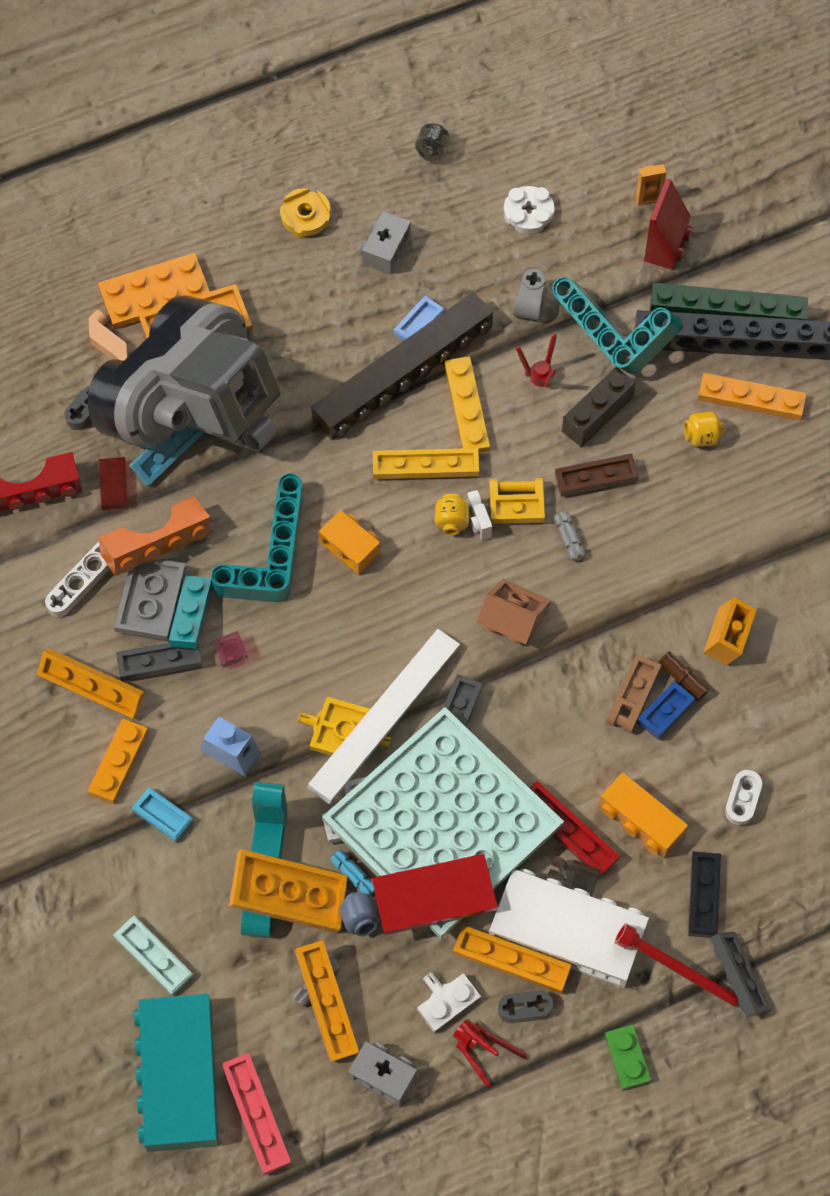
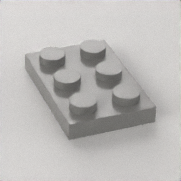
(150, 599)

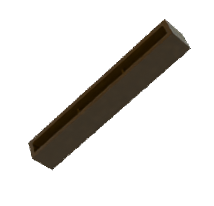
(402, 366)

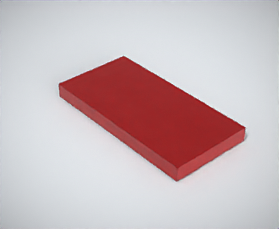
(434, 894)

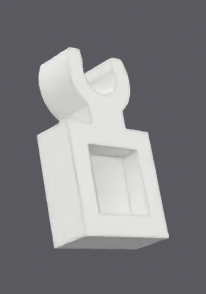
(480, 521)

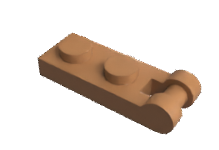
(634, 692)

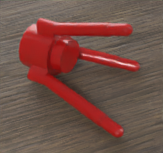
(541, 371)
(472, 1036)

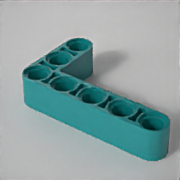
(607, 330)
(278, 549)
(270, 817)

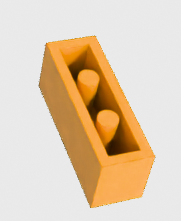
(642, 815)

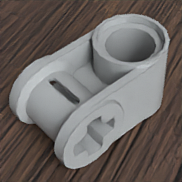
(530, 295)

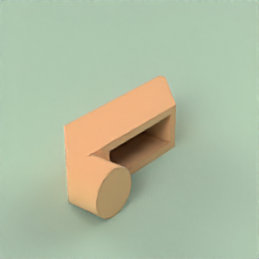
(104, 339)

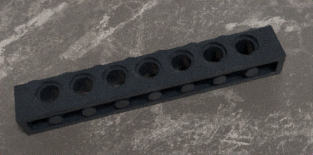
(748, 335)

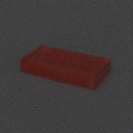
(113, 483)

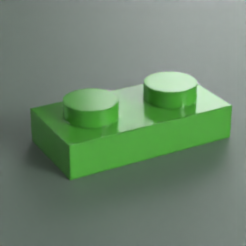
(627, 1057)

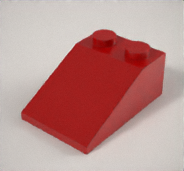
(668, 229)

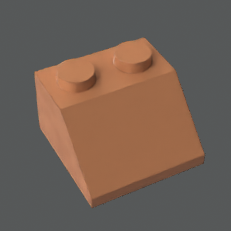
(513, 612)

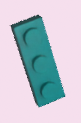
(190, 612)

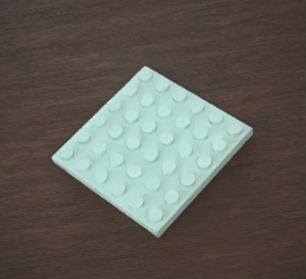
(441, 803)

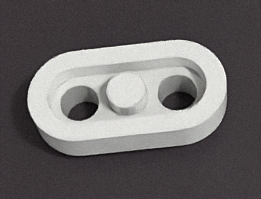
(743, 799)

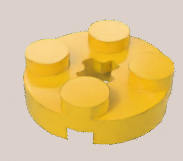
(305, 225)

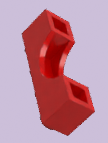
(55, 480)

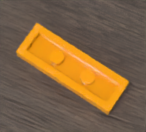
(118, 761)

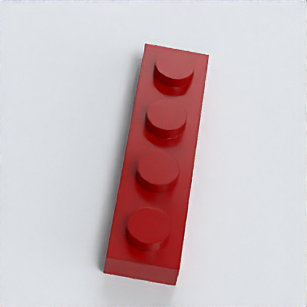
(577, 836)

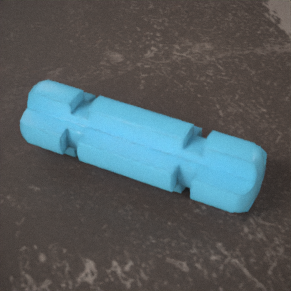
(353, 872)

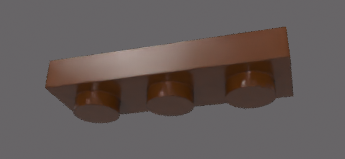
(596, 475)

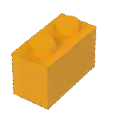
(350, 542)
(730, 631)

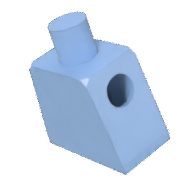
(227, 743)

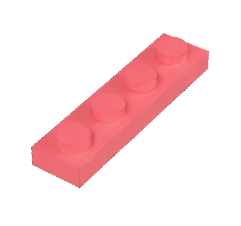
(256, 1114)

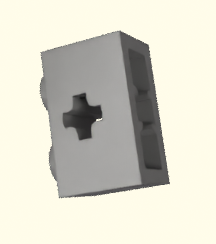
(386, 242)
(390, 1087)

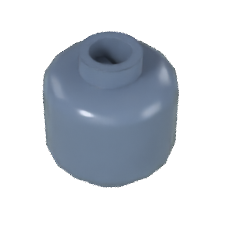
(359, 914)

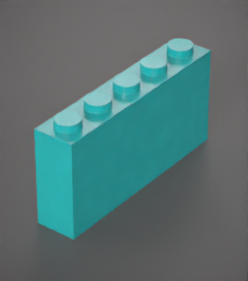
(176, 1073)

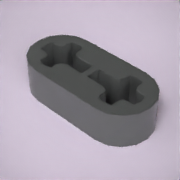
(78, 406)
(525, 999)

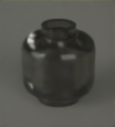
(432, 142)

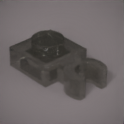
(576, 876)

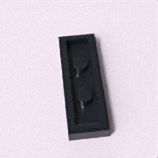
(704, 894)

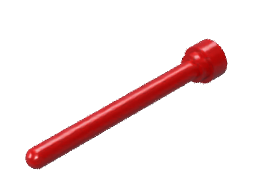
(630, 938)

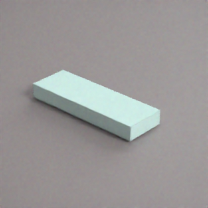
(153, 955)

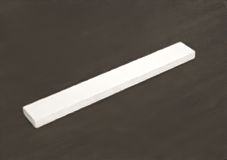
(383, 716)

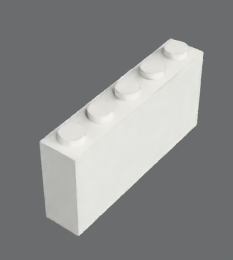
(567, 925)

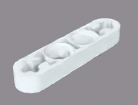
(80, 572)

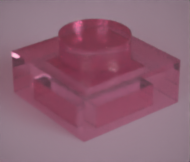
(230, 649)

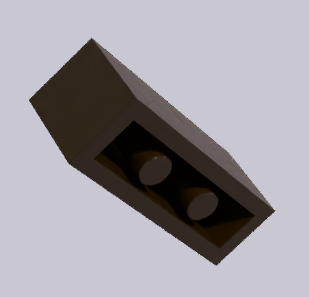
(598, 406)

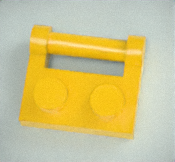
(516, 508)

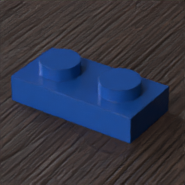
(666, 710)

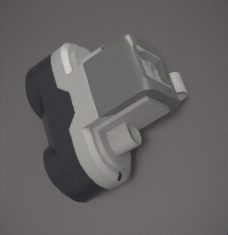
(190, 374)

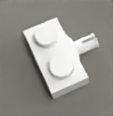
(446, 1000)

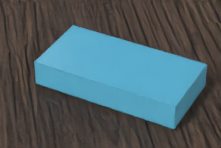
(162, 814)

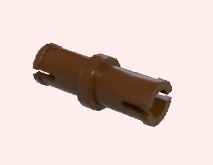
(683, 676)

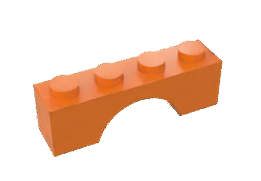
(128, 549)

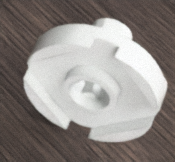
(529, 197)

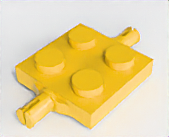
(334, 725)

